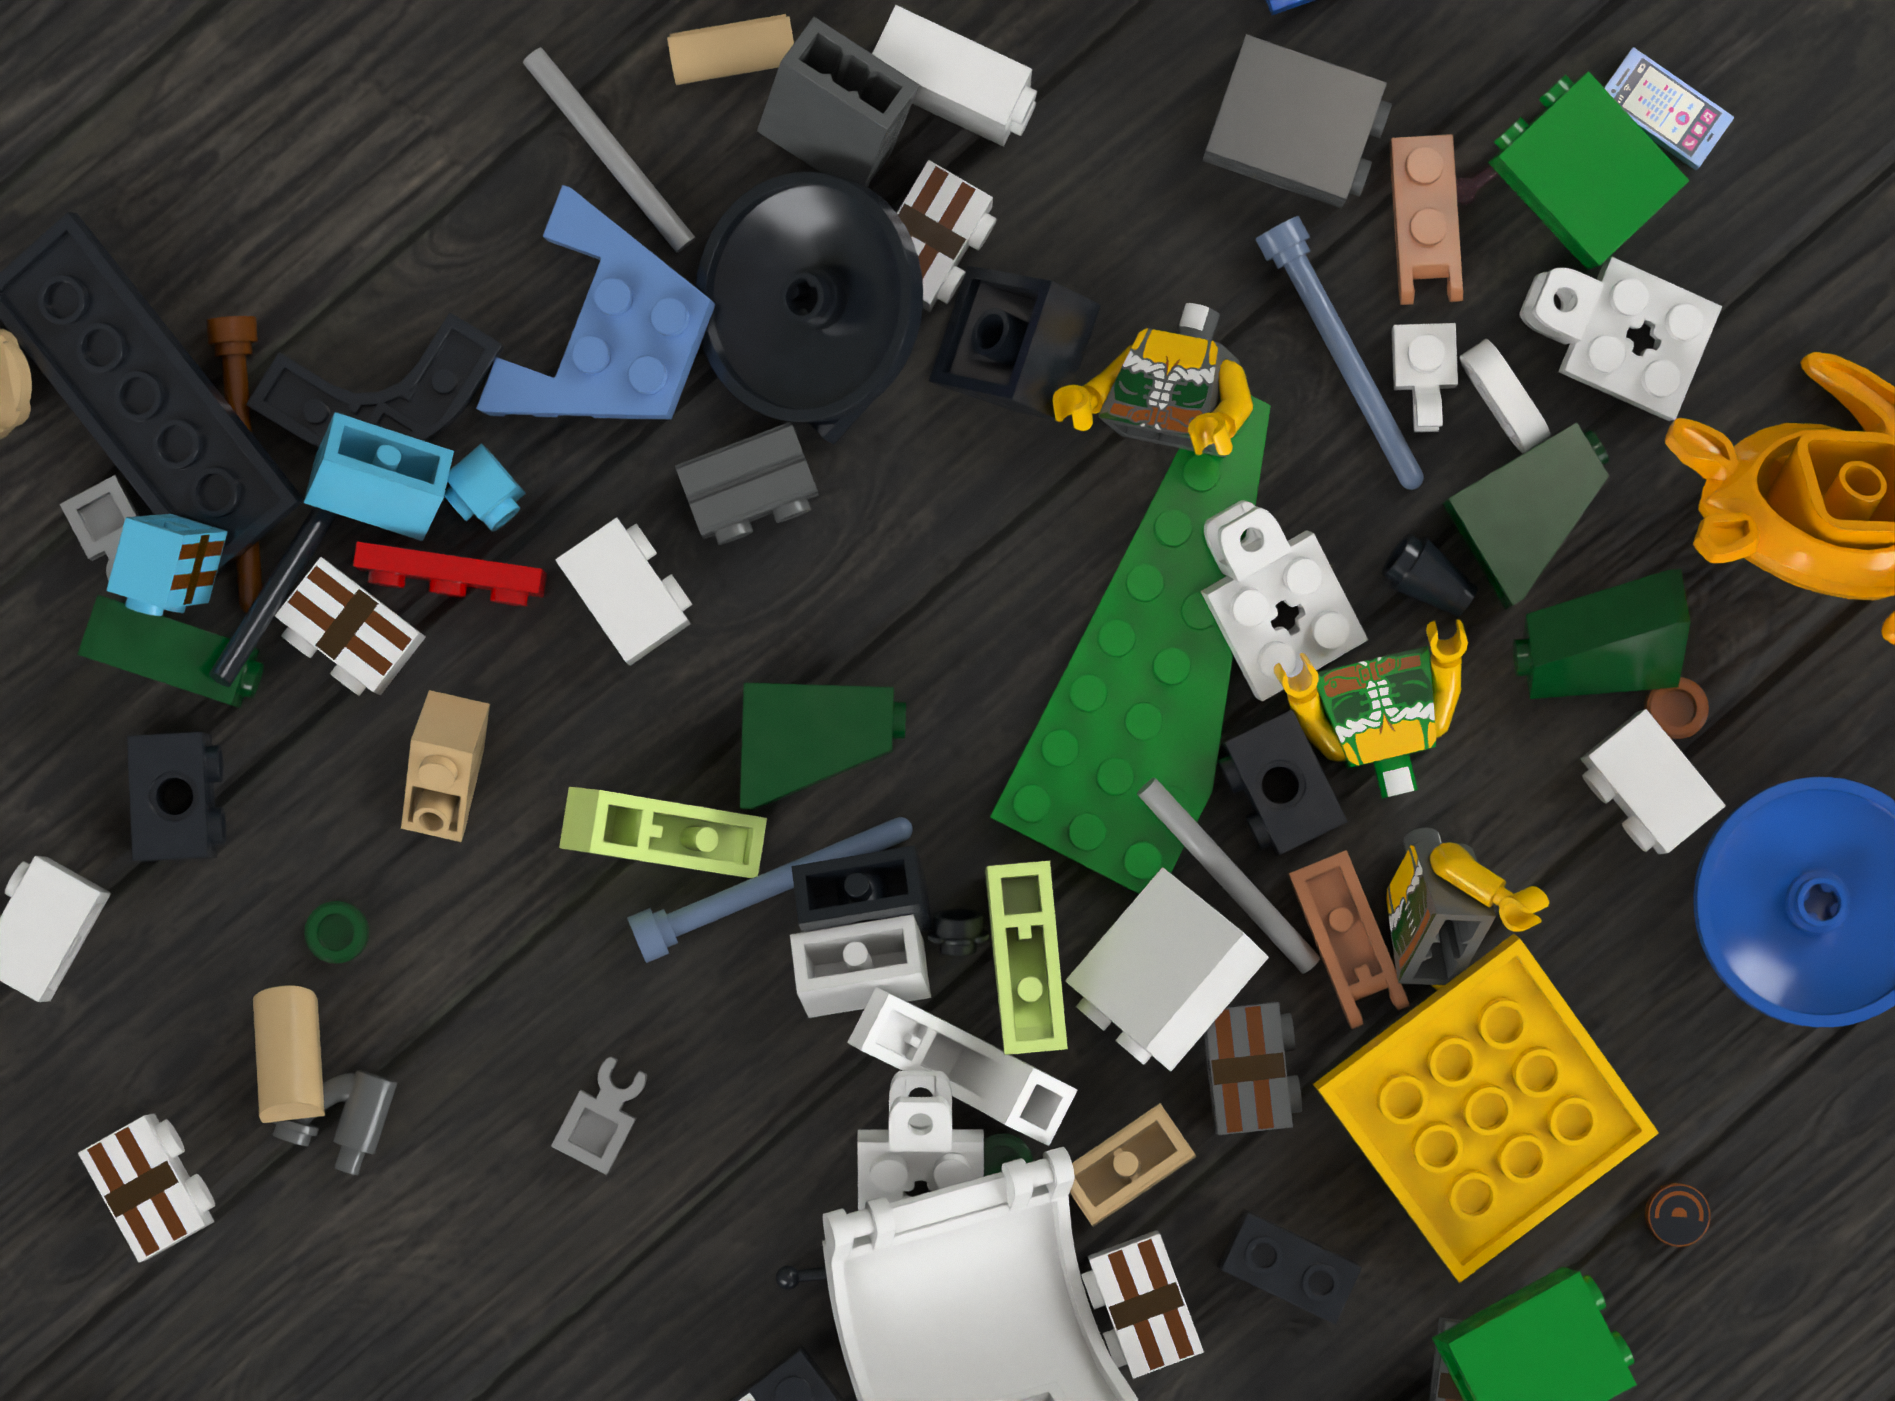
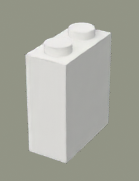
(958, 76)
(1165, 971)

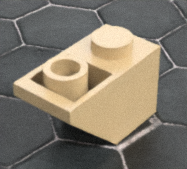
(444, 765)

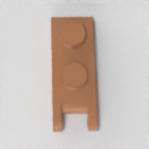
(1425, 213)
(1346, 933)

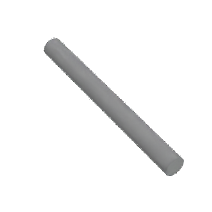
(609, 150)
(1228, 875)

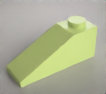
(662, 832)
(1026, 957)

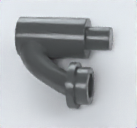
(361, 1122)

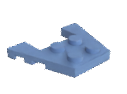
(630, 337)

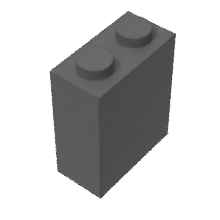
(837, 105)
(1297, 122)

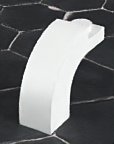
(976, 1070)

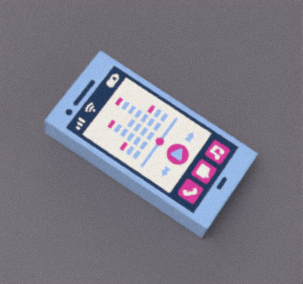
(1668, 108)

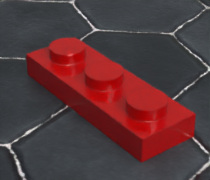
(449, 573)

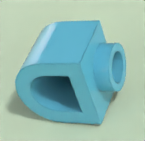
(483, 489)

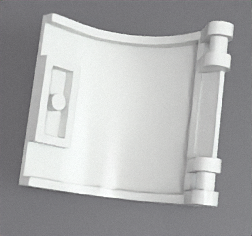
(969, 1293)

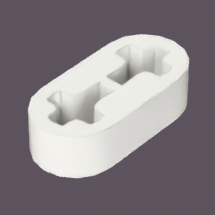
(1505, 396)

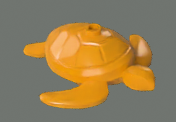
(1805, 496)

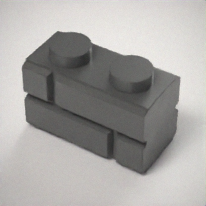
(747, 483)

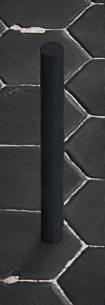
(271, 596)

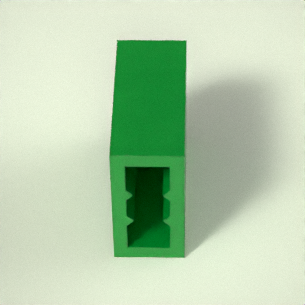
(1586, 169)
(1539, 1346)

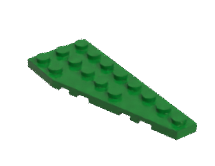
(1141, 685)

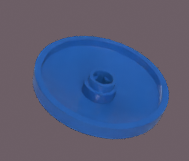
(1803, 902)

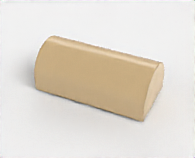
(730, 49)
(288, 1054)
(1128, 1164)

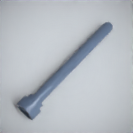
(1288, 249)
(659, 930)

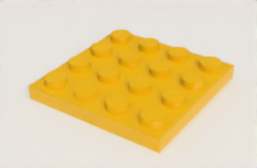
(1486, 1108)

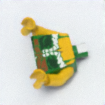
(1380, 707)

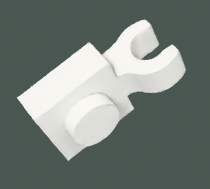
(1425, 364)

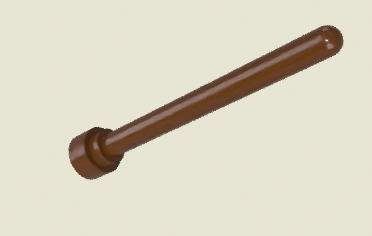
(233, 342)

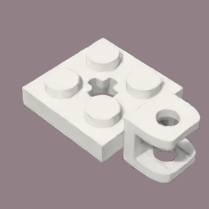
(1596, 322)
(1258, 577)
(917, 1143)

